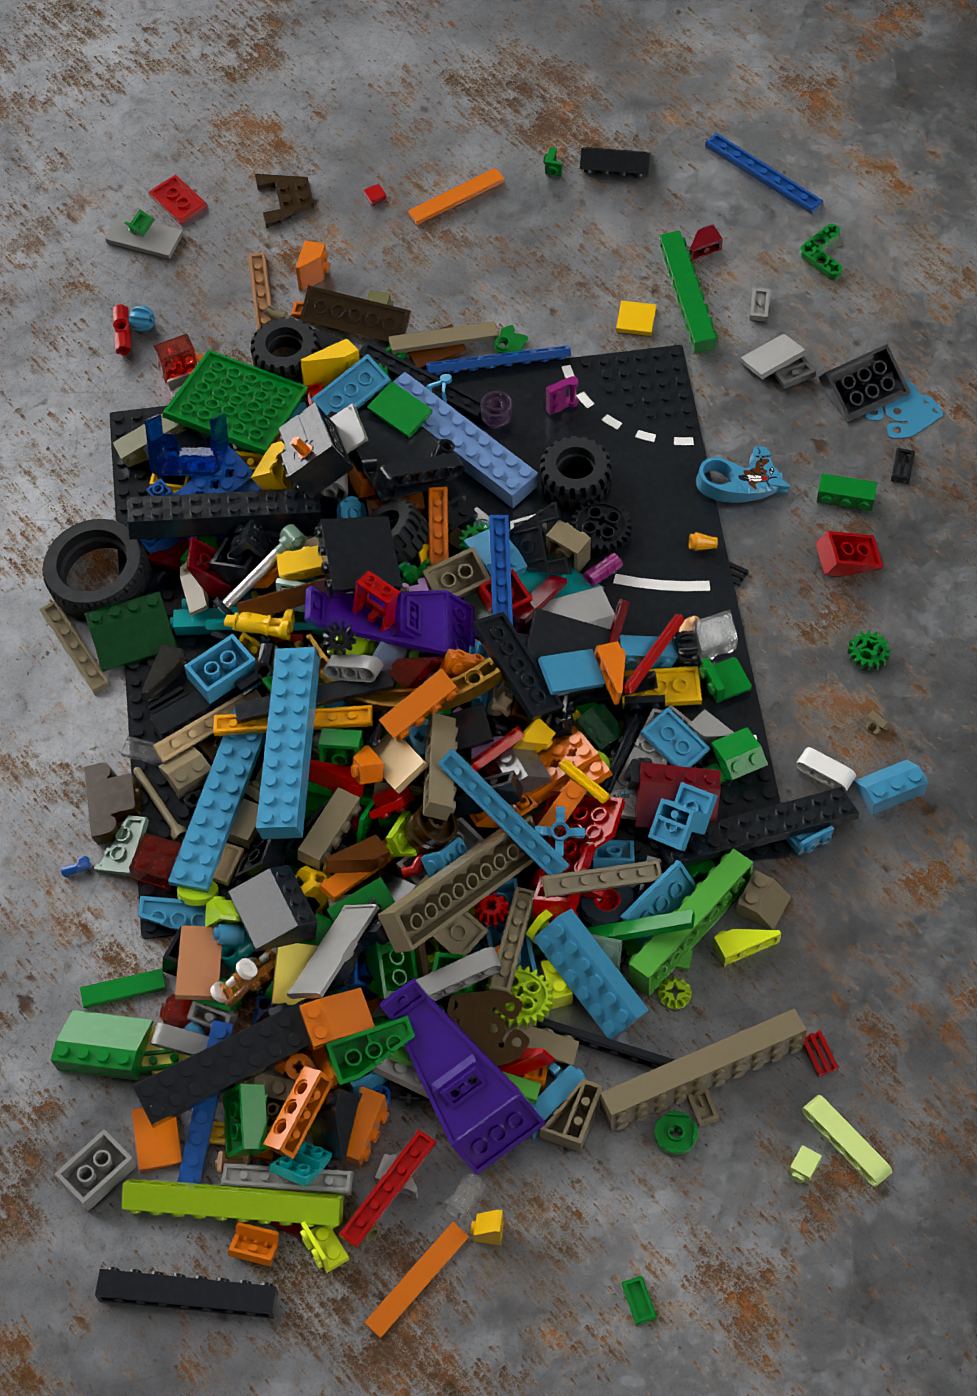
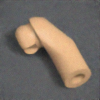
(688, 624)

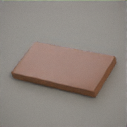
(197, 963)

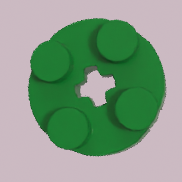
(684, 1124)

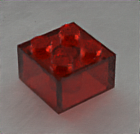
(175, 357)
(154, 860)

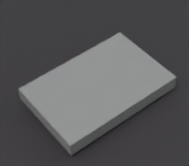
(773, 356)

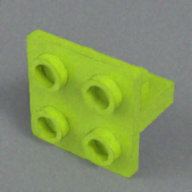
(396, 838)

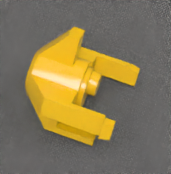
(312, 880)

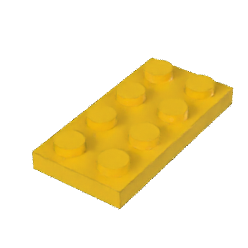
(678, 685)

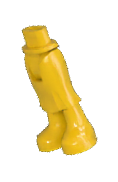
(262, 624)

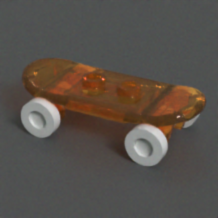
(248, 976)

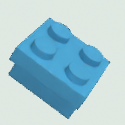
(680, 817)

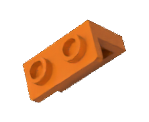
(254, 1244)

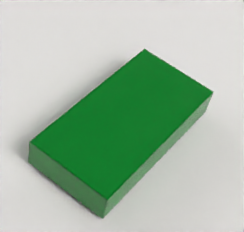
(639, 1301)

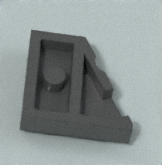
(795, 373)

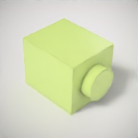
(804, 1165)

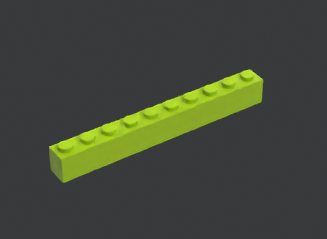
(232, 1202)

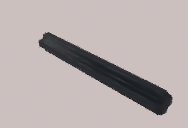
(622, 752)

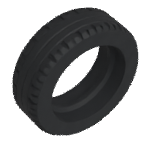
(85, 538)

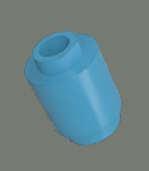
(228, 934)

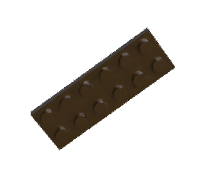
(354, 314)

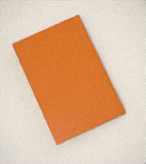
(156, 1146)

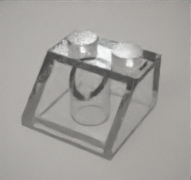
(715, 635)

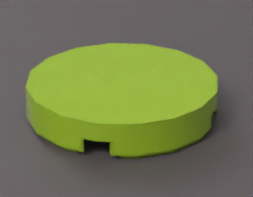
(195, 897)

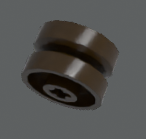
(428, 833)

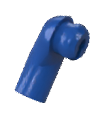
(82, 865)

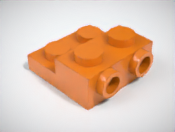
(458, 662)

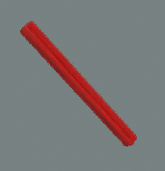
(653, 654)

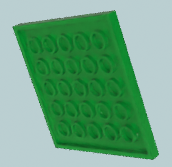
(250, 397)

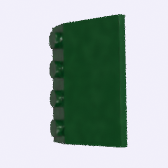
(130, 631)

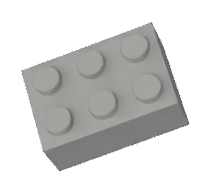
(95, 1170)

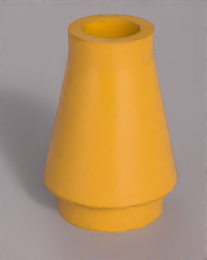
(702, 542)

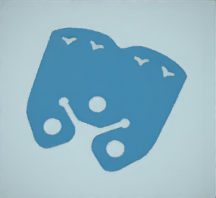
(912, 410)

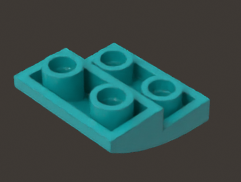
(304, 1167)

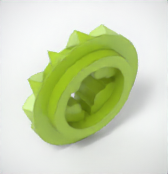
(667, 998)

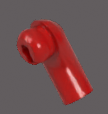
(415, 869)

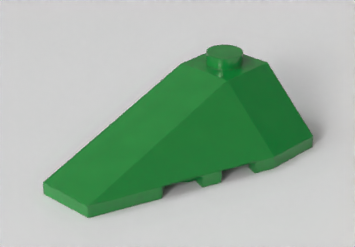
(361, 1052)

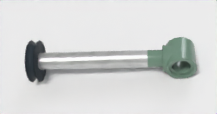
(290, 540)

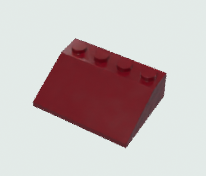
(663, 782)

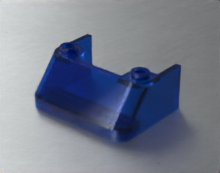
(171, 460)

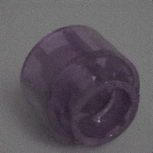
(496, 409)

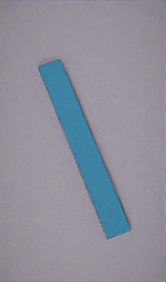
(502, 813)

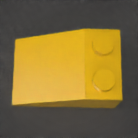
(329, 363)

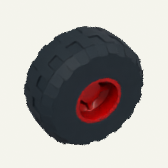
(606, 910)

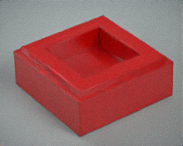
(374, 194)

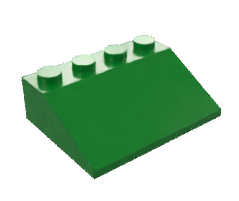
(102, 1044)

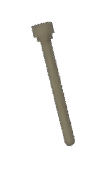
(177, 831)

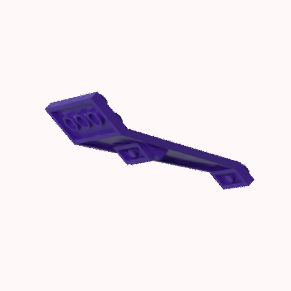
(423, 619)
(484, 1114)

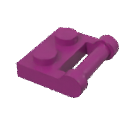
(556, 395)

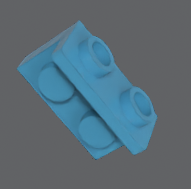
(808, 841)

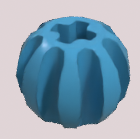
(141, 318)

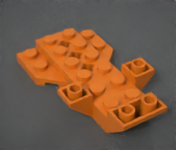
(571, 747)

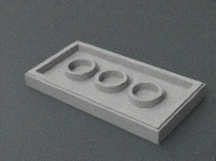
(158, 240)

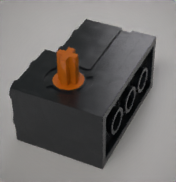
(313, 451)

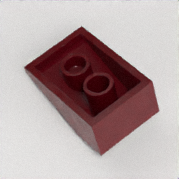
(199, 566)

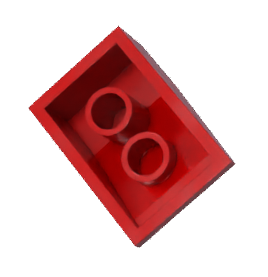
(848, 553)

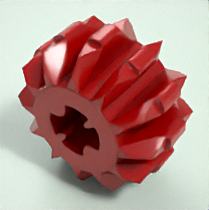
(491, 915)

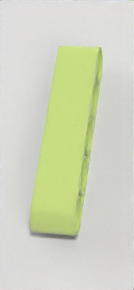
(847, 1140)

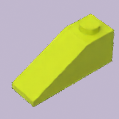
(740, 943)

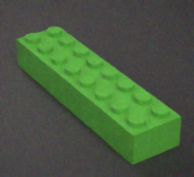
(709, 903)

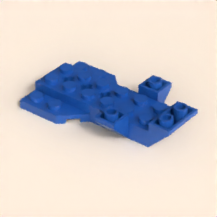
(239, 482)

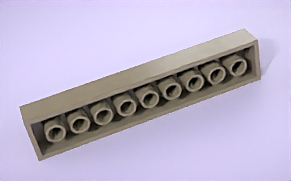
(454, 890)
(702, 1068)

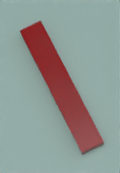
(387, 1189)

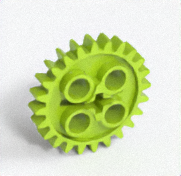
(523, 983)

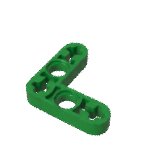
(817, 252)

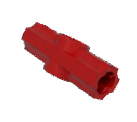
(122, 329)

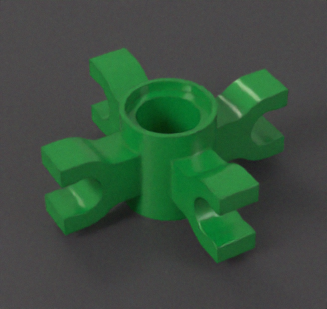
(412, 573)

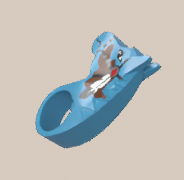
(743, 483)

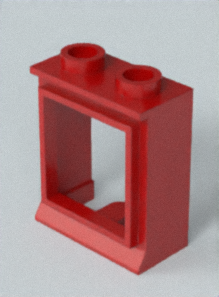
(372, 584)

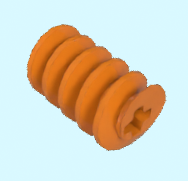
(296, 1063)

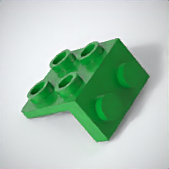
(724, 678)

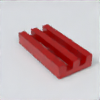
(812, 1037)

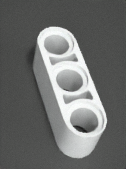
(825, 769)

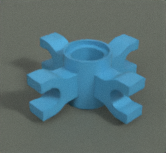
(570, 832)

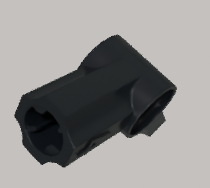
(253, 680)

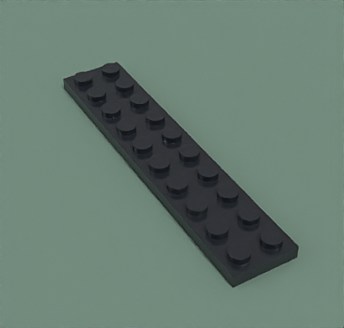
(764, 826)

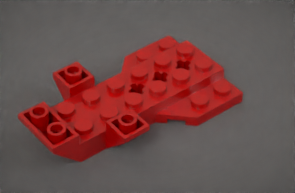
(600, 826)

